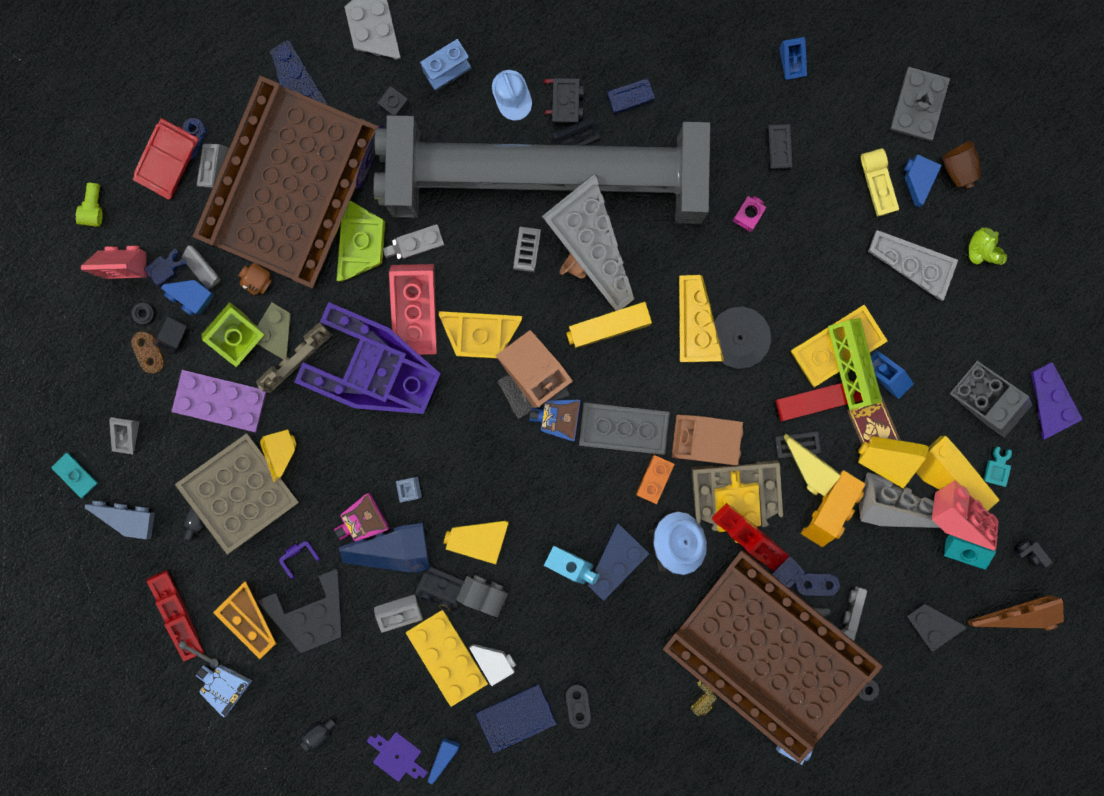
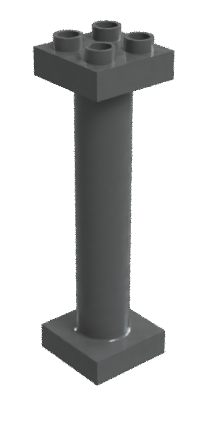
(540, 167)

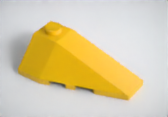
(947, 464)

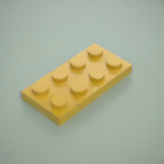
(818, 356)
(446, 658)

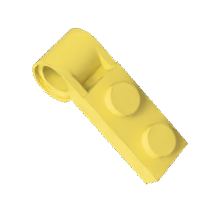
(879, 181)

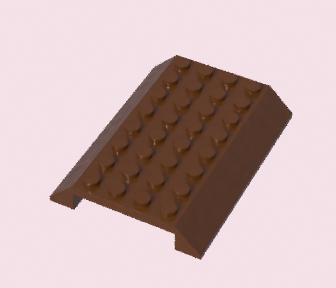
(285, 182)
(772, 657)

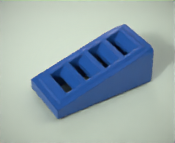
(446, 752)

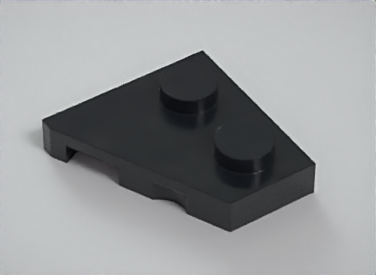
(933, 626)

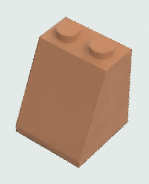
(707, 439)

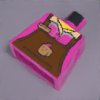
(362, 520)

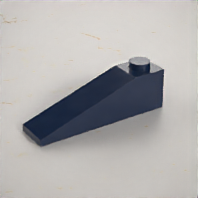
(399, 551)

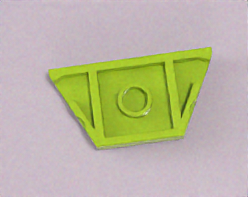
(359, 242)

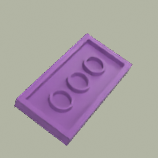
(219, 401)

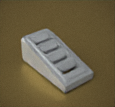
(524, 266)

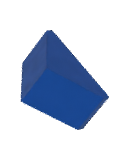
(794, 58)

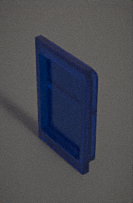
(516, 718)

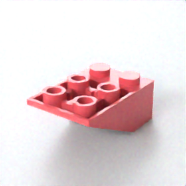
(964, 516)

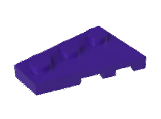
(1053, 400)

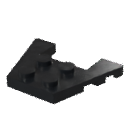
(312, 623)

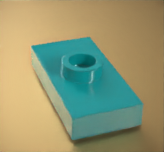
(74, 475)

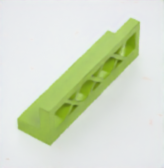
(861, 363)

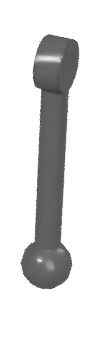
(213, 662)

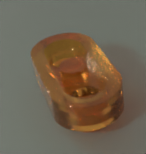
(146, 352)

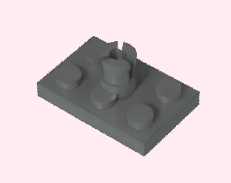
(919, 104)

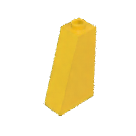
(609, 325)

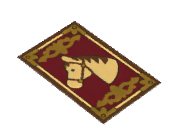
(873, 421)

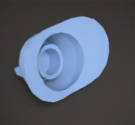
(511, 95)

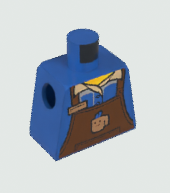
(558, 418)

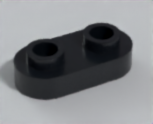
(578, 705)

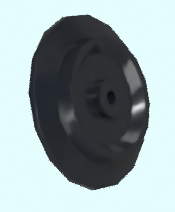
(754, 335)

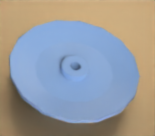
(680, 543)

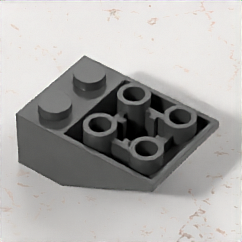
(991, 399)

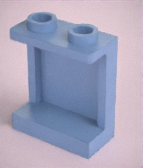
(445, 65)

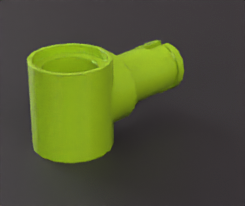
(89, 212)

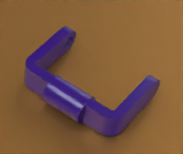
(294, 550)

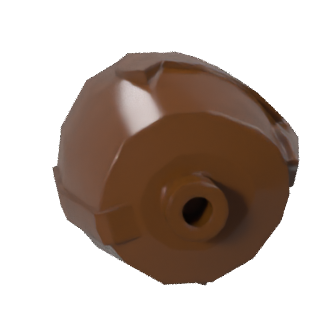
(963, 164)

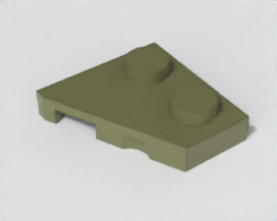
(276, 330)

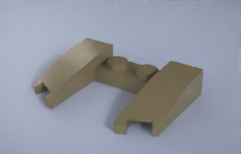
(273, 377)
(764, 473)

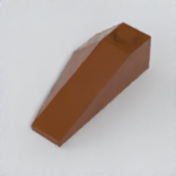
(1038, 613)

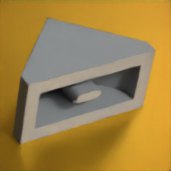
(123, 435)

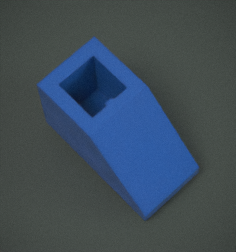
(190, 294)

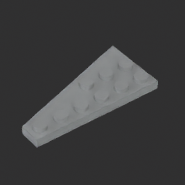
(589, 236)

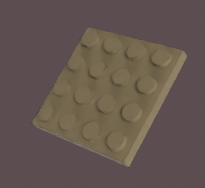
(236, 494)

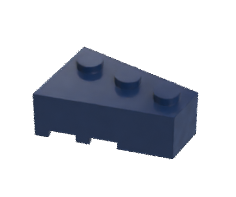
(617, 561)

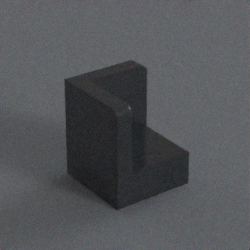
(169, 335)

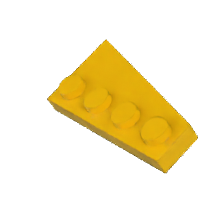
(697, 327)

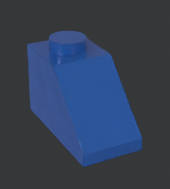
(920, 177)
(890, 375)

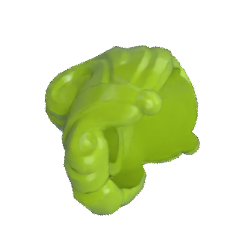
(984, 247)

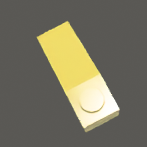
(815, 471)

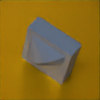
(408, 489)

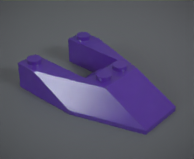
(381, 373)

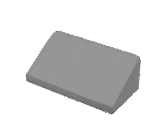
(210, 164)
(200, 267)
(398, 613)

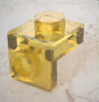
(704, 705)

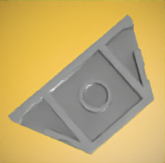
(372, 27)

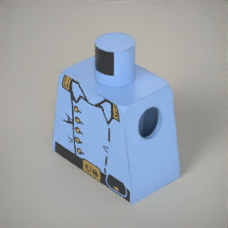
(222, 687)

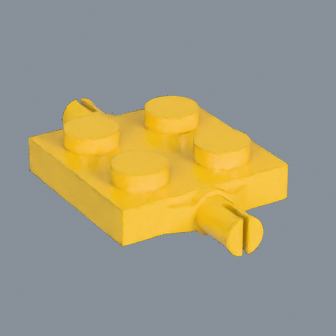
(741, 497)

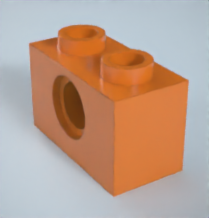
(655, 479)

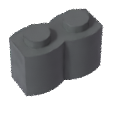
(482, 596)

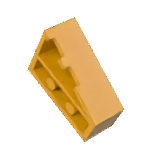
(834, 510)
(246, 621)

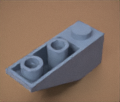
(128, 522)

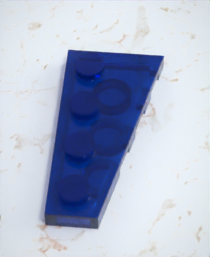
(293, 73)

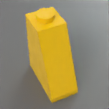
(893, 458)
(477, 540)

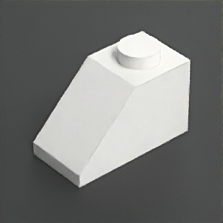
(493, 663)

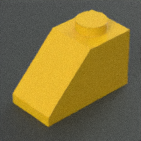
(277, 451)

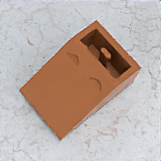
(533, 369)

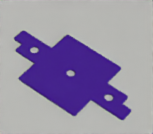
(397, 746)

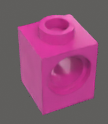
(745, 221)

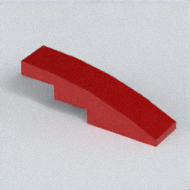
(814, 401)
(750, 537)
(174, 614)

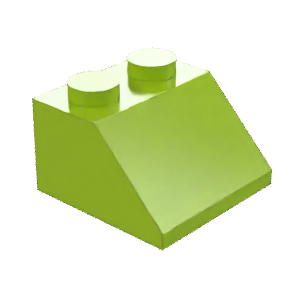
(232, 334)

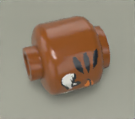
(254, 279)

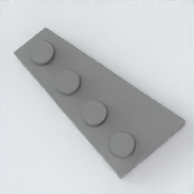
(921, 265)

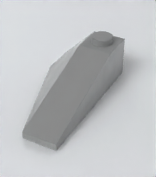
(892, 506)

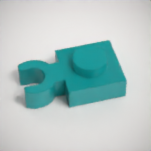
(997, 471)

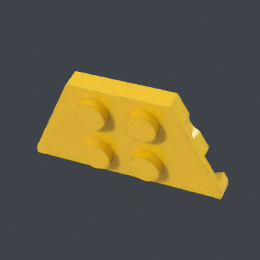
(479, 333)

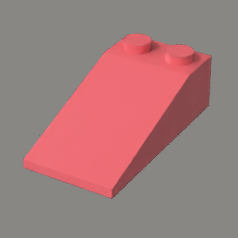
(117, 263)
(414, 306)

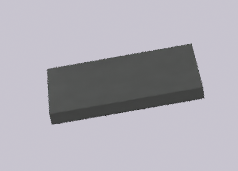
(624, 428)

